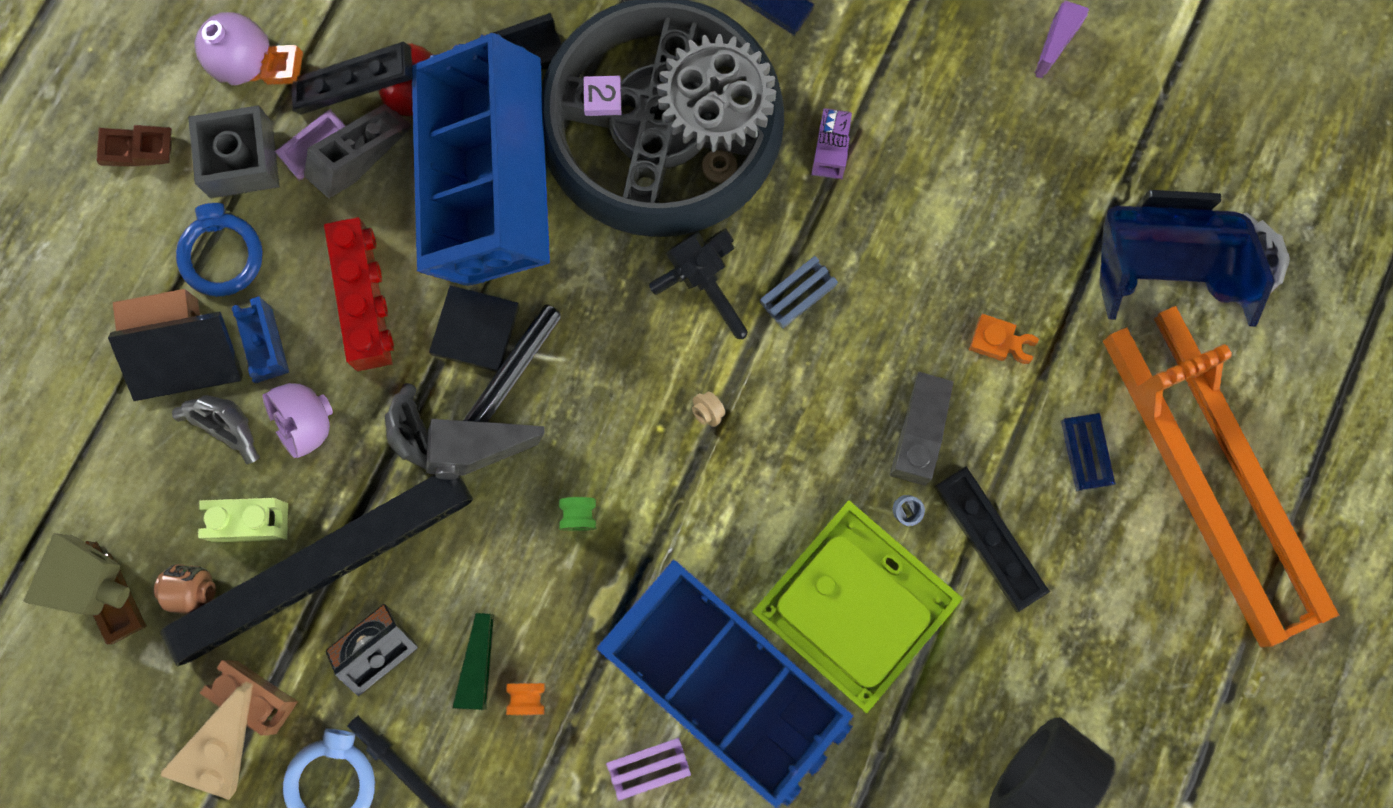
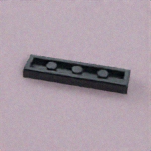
(352, 78)
(991, 539)

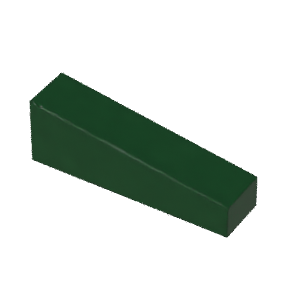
(474, 676)

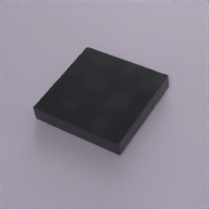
(474, 328)

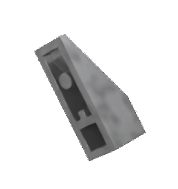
(353, 150)
(922, 429)
(467, 446)

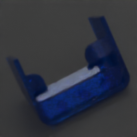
(1184, 247)

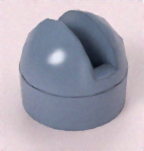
(915, 507)

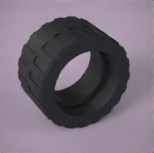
(1055, 771)

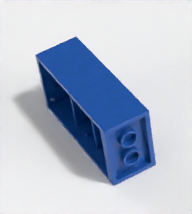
(479, 162)
(726, 684)

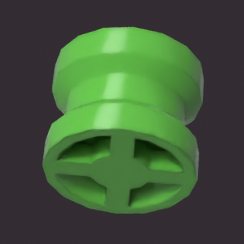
(577, 514)

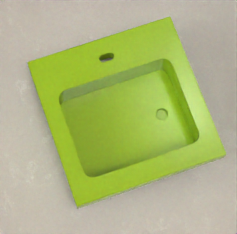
(855, 612)

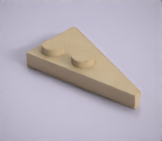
(215, 752)

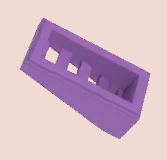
(1063, 28)

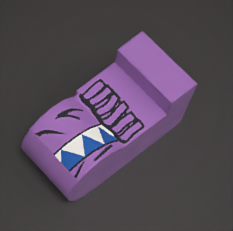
(832, 144)

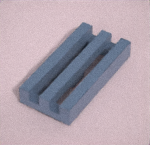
(821, 273)

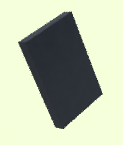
(176, 356)

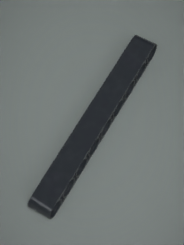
(313, 568)

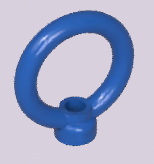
(213, 218)

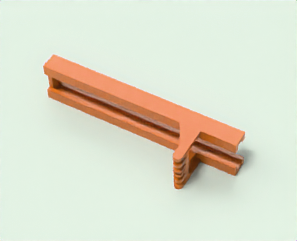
(1204, 376)

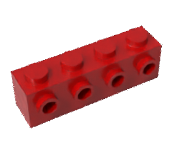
(358, 294)

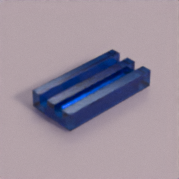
(1074, 455)

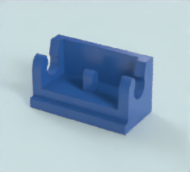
(260, 340)

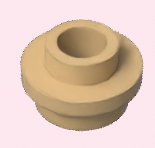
(715, 174)
(708, 409)

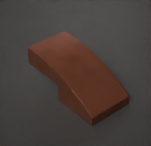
(134, 147)

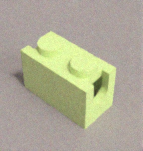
(243, 520)

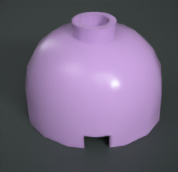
(231, 47)
(299, 417)

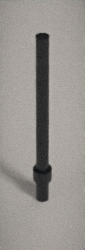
(380, 749)

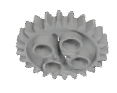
(732, 118)

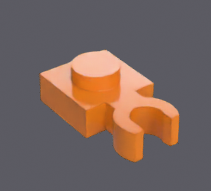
(280, 65)
(997, 339)

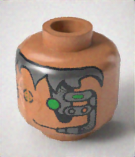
(184, 588)

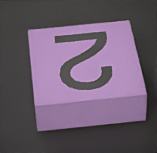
(602, 95)

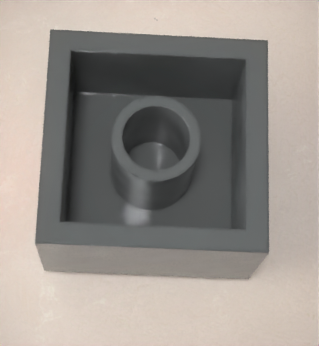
(233, 152)

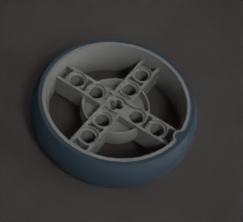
(639, 207)

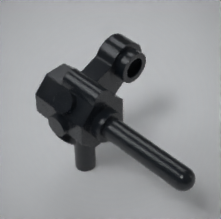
(697, 265)

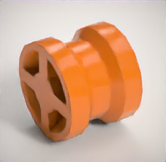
(525, 699)

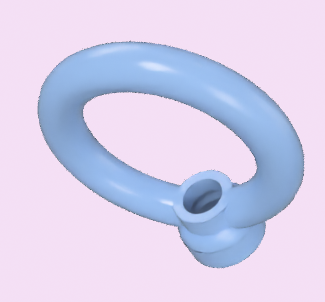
(336, 745)

